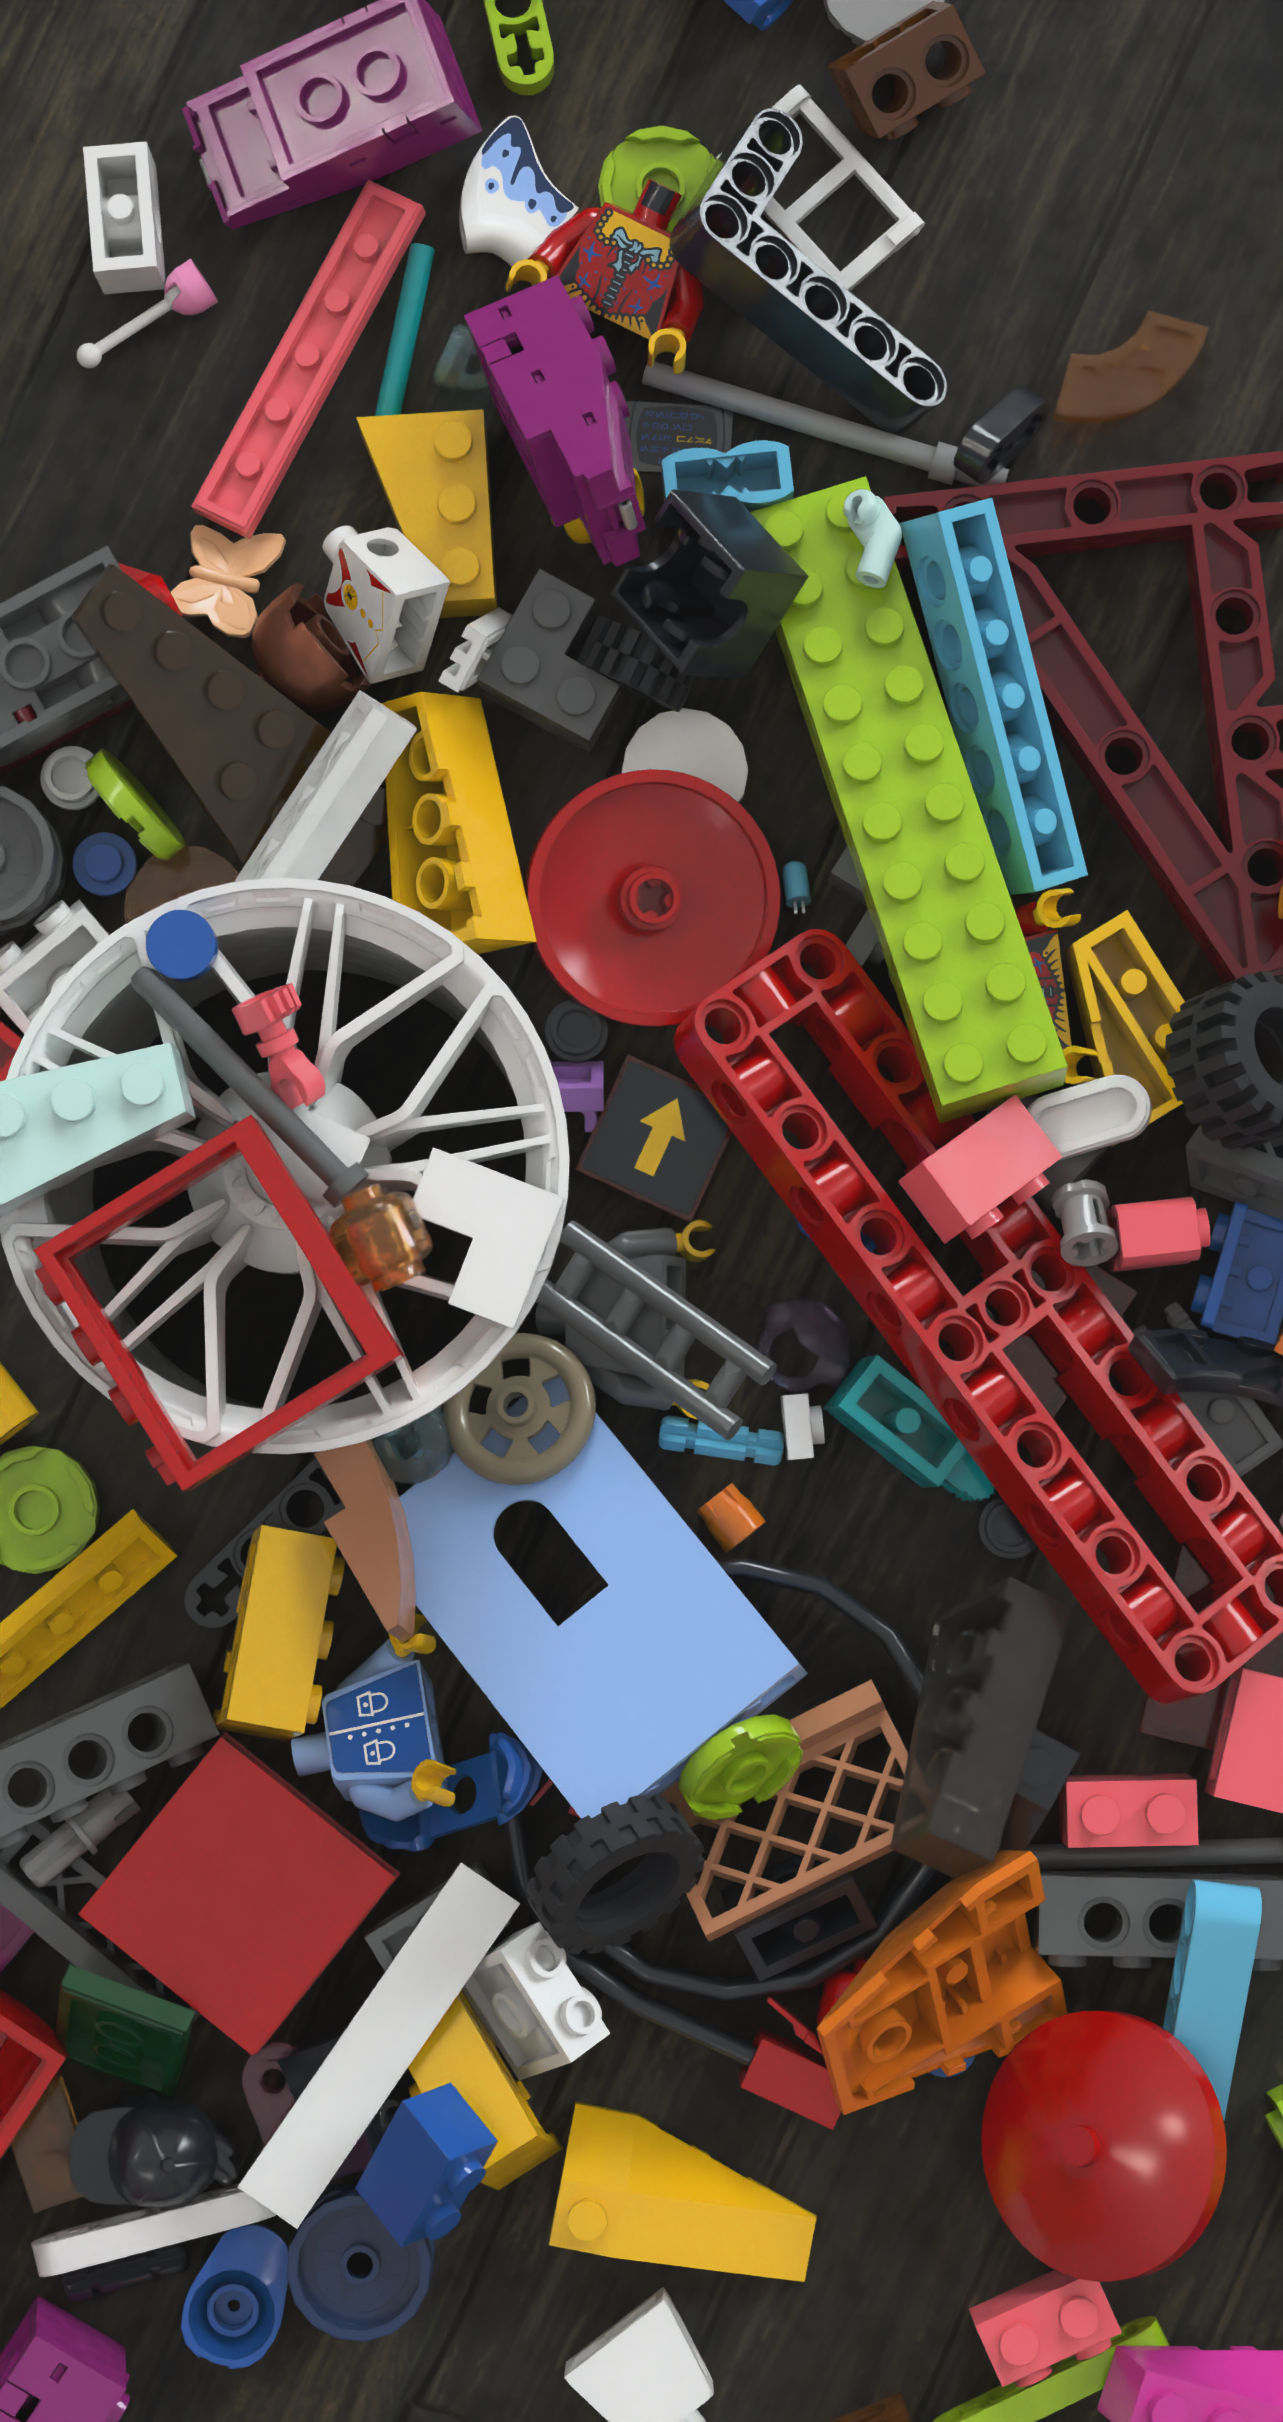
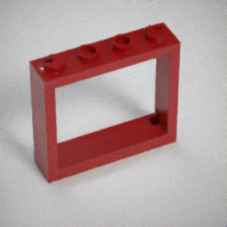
(102, 1343)

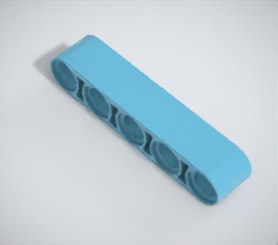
(1214, 1976)

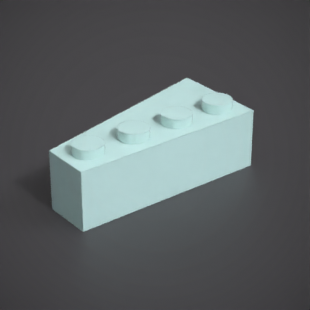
(84, 1116)

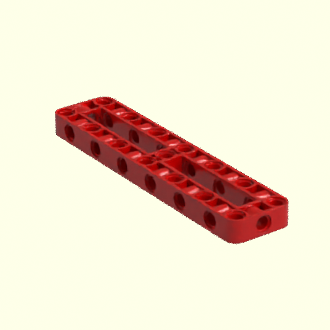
(981, 1389)

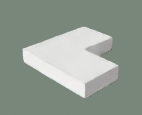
(507, 1226)

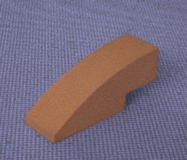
(373, 1533)

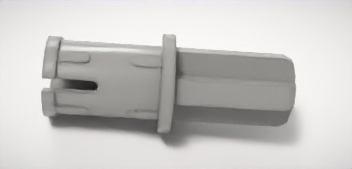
(77, 1836)

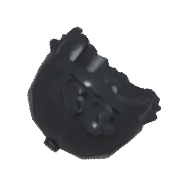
(148, 2153)

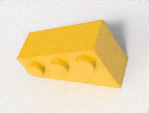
(467, 2057)

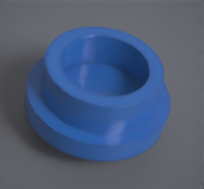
(104, 864)

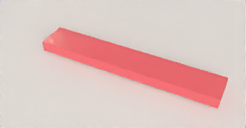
(308, 359)

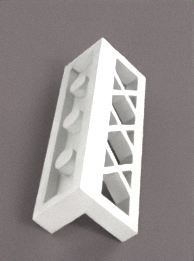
(331, 793)

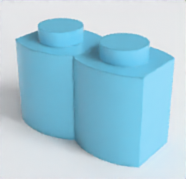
(752, 472)

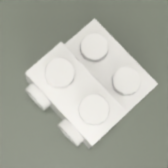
(39, 965)
(534, 2003)

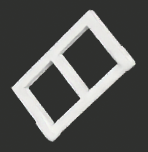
(852, 163)

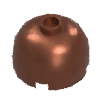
(305, 654)

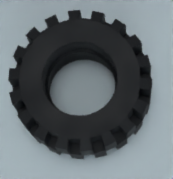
(1231, 1060)

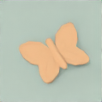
(223, 578)

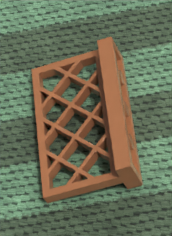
(824, 1733)

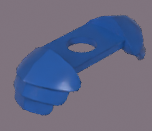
(503, 1784)

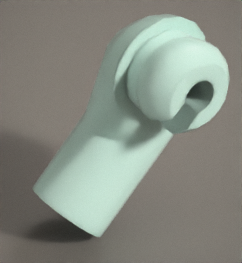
(877, 533)

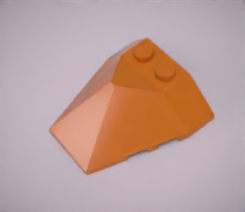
(944, 1987)

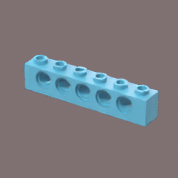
(994, 694)

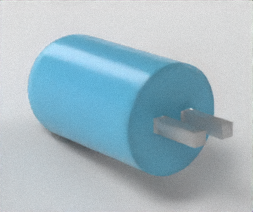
(796, 885)

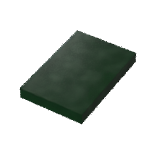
(123, 2031)

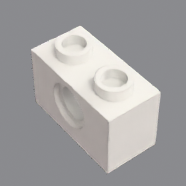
(124, 217)

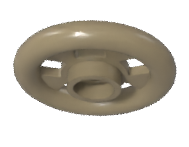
(571, 1418)

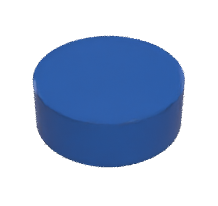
(181, 945)

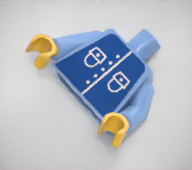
(383, 1734)

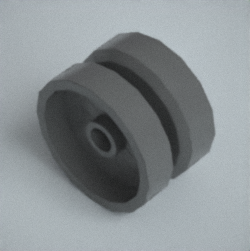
(30, 863)

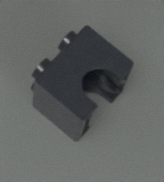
(714, 589)

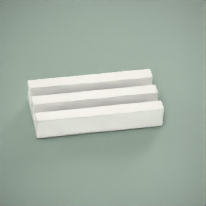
(473, 654)

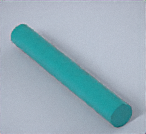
(405, 330)

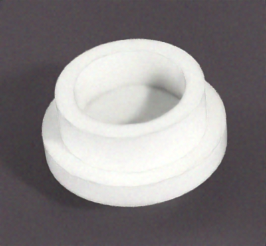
(66, 779)

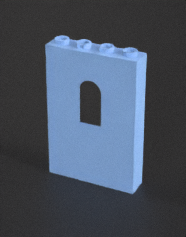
(636, 1672)

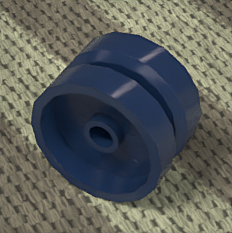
(351, 2298)

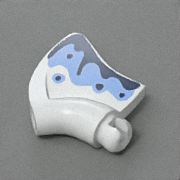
(508, 198)

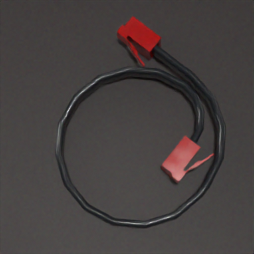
(771, 2064)

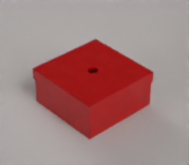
(239, 1893)

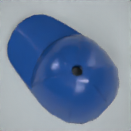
(244, 2267)

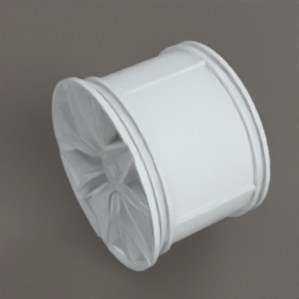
(263, 932)

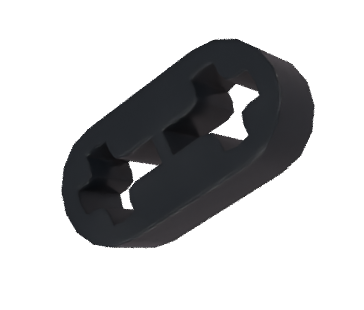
(1001, 434)

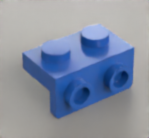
(1247, 1278)

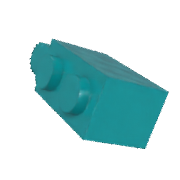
(906, 1429)

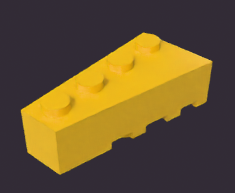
(452, 826)

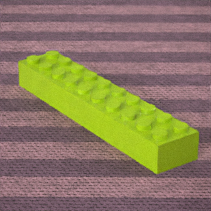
(911, 820)

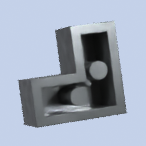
(535, 668)

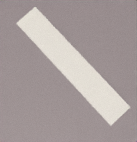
(378, 2045)

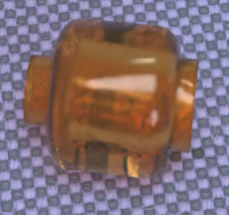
(381, 1238)

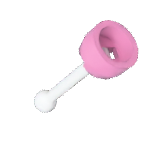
(184, 293)

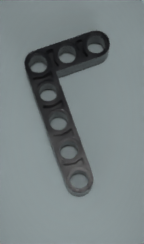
(787, 293)

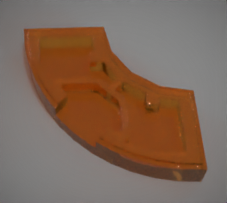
(1131, 376)

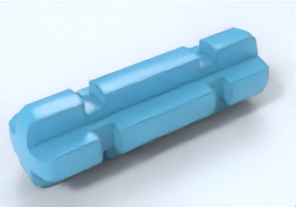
(678, 1434)

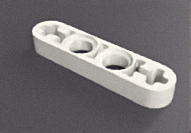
(145, 2230)

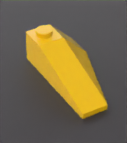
(660, 2201)

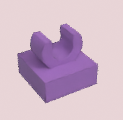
(581, 1088)

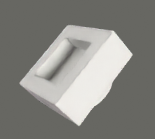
(801, 1426)

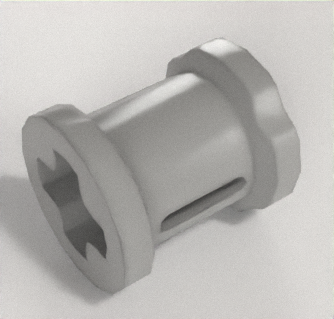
(1084, 1223)

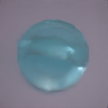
(453, 360)

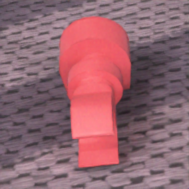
(290, 1071)

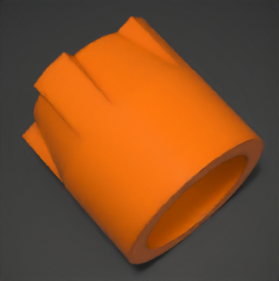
(730, 1517)

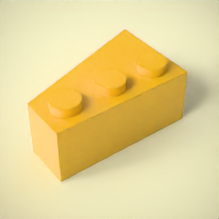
(441, 497)
(1125, 1007)
(280, 1634)

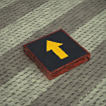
(656, 1140)

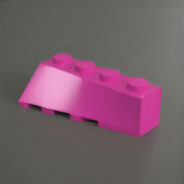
(1193, 2385)

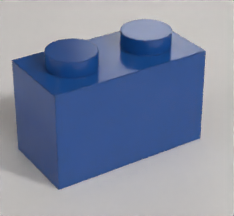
(426, 2165)

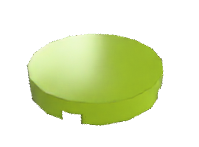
(655, 153)
(134, 804)
(44, 1509)
(739, 1764)

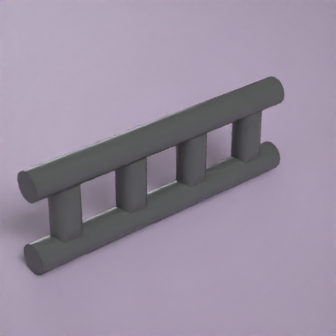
(689, 1325)

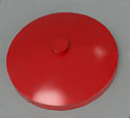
(651, 895)
(1103, 2145)

